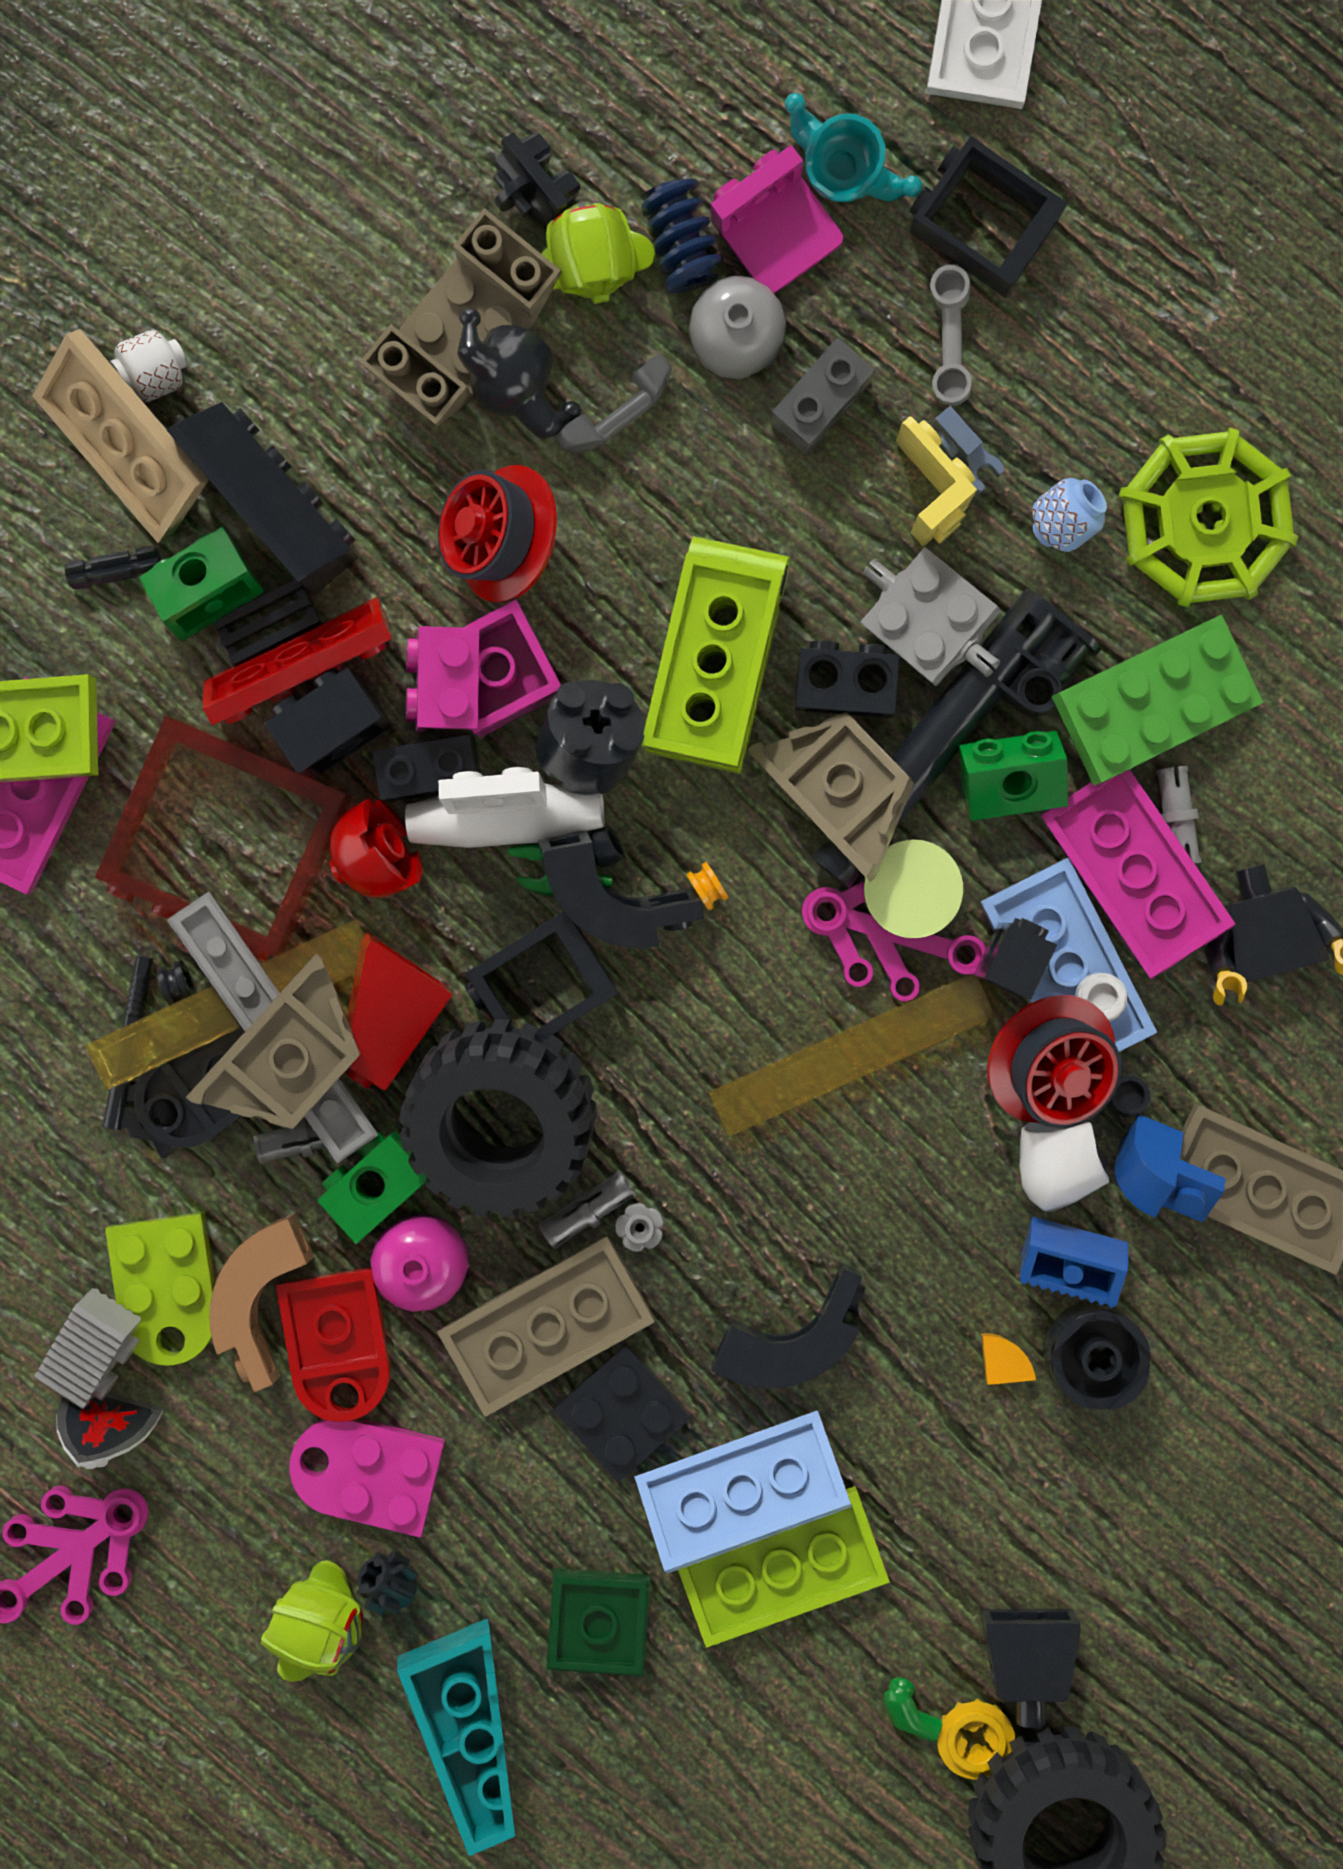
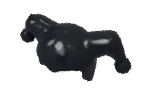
(511, 375)

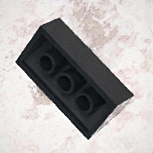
(265, 496)

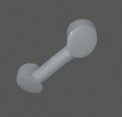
(950, 293)

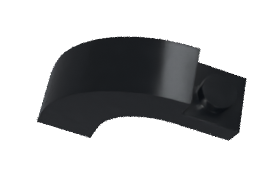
(602, 912)
(797, 1356)

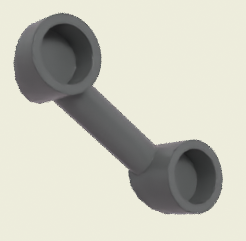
(583, 436)

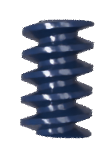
(679, 235)

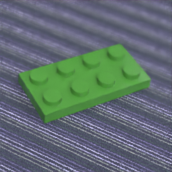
(1157, 700)

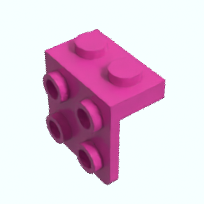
(774, 221)
(445, 678)

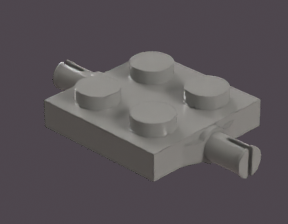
(931, 617)

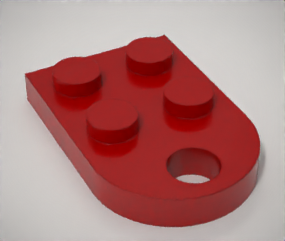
(335, 1338)

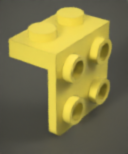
(949, 477)

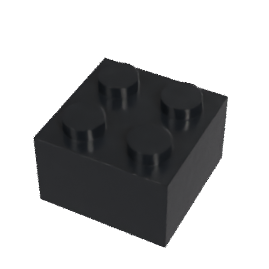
(327, 722)

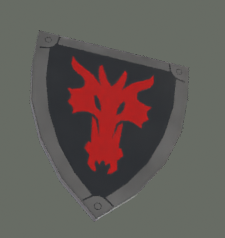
(104, 1428)

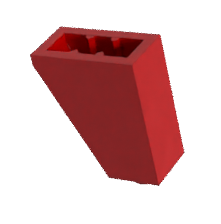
(389, 1011)

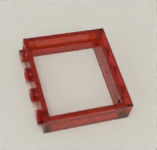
(168, 904)

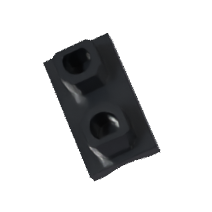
(526, 182)

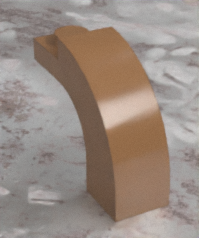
(238, 1294)

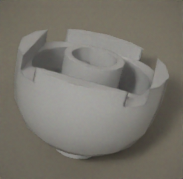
(737, 327)

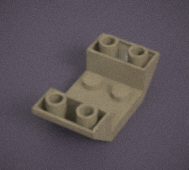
(492, 274)

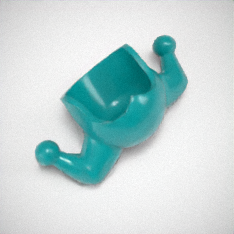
(846, 156)

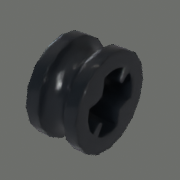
(176, 983)

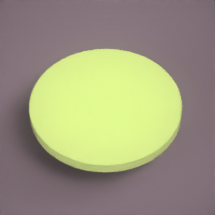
(914, 889)

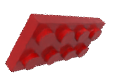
(307, 655)

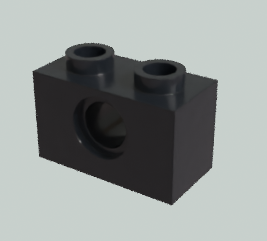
(1016, 957)

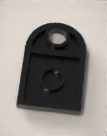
(174, 1082)

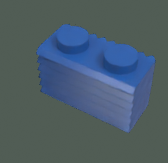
(1074, 1262)

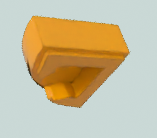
(1004, 1361)

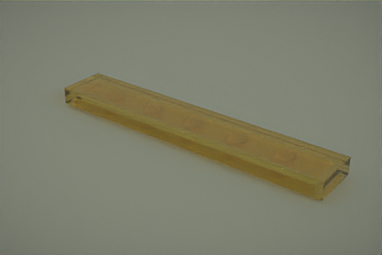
(206, 1016)
(851, 1054)

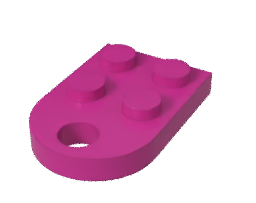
(372, 1475)

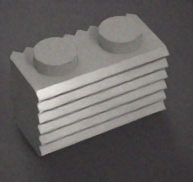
(88, 1349)

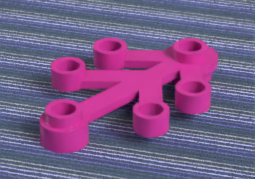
(880, 939)
(75, 1549)

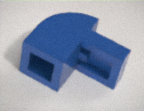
(1154, 1176)

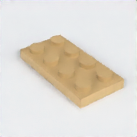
(119, 436)

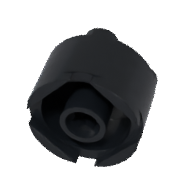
(590, 736)
(1082, 1379)

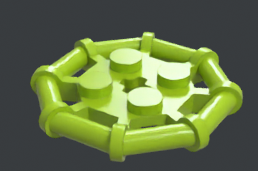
(1226, 494)

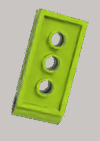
(713, 579)

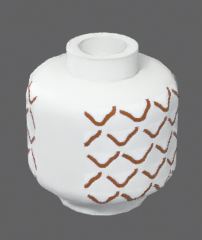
(150, 364)

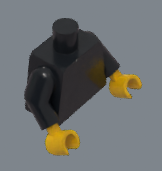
(1271, 935)

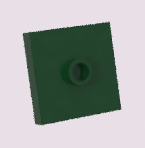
(598, 1622)

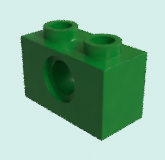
(225, 586)
(1013, 775)
(355, 1208)

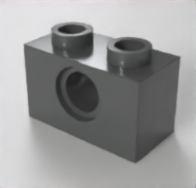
(822, 396)

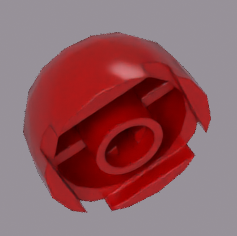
(371, 853)

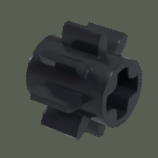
(387, 1583)

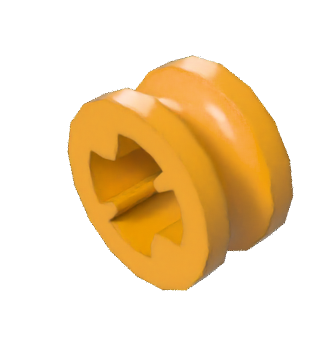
(707, 886)

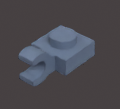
(964, 444)

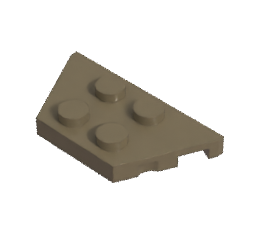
(842, 785)
(286, 1054)

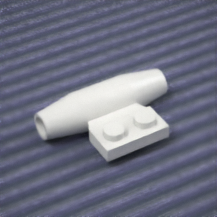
(500, 811)

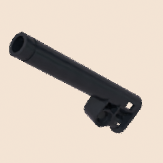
(973, 696)

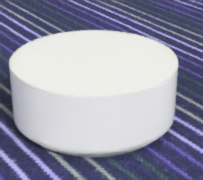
(1104, 992)

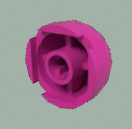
(419, 1262)

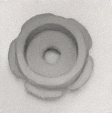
(649, 1218)

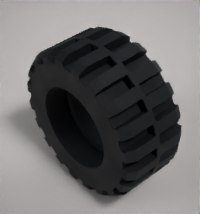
(481, 1172)
(1056, 1770)

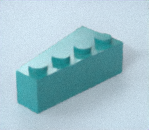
(460, 1721)

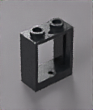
(1011, 182)
(582, 954)

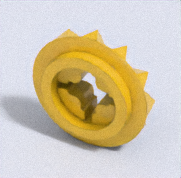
(953, 1742)

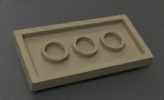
(1269, 1188)
(546, 1325)

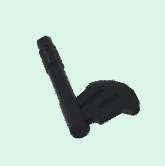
(116, 1111)

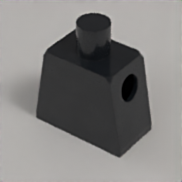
(1031, 1657)

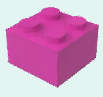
(511, 669)

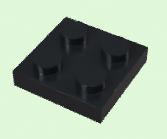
(622, 1412)

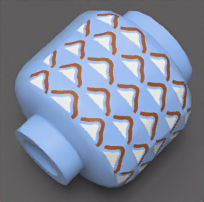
(1069, 514)

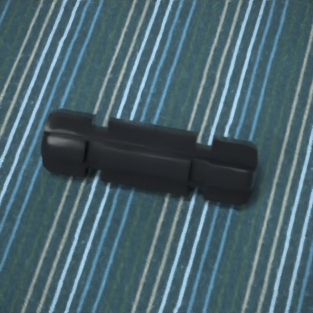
(111, 567)

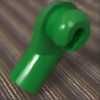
(905, 1713)

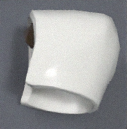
(1059, 1164)

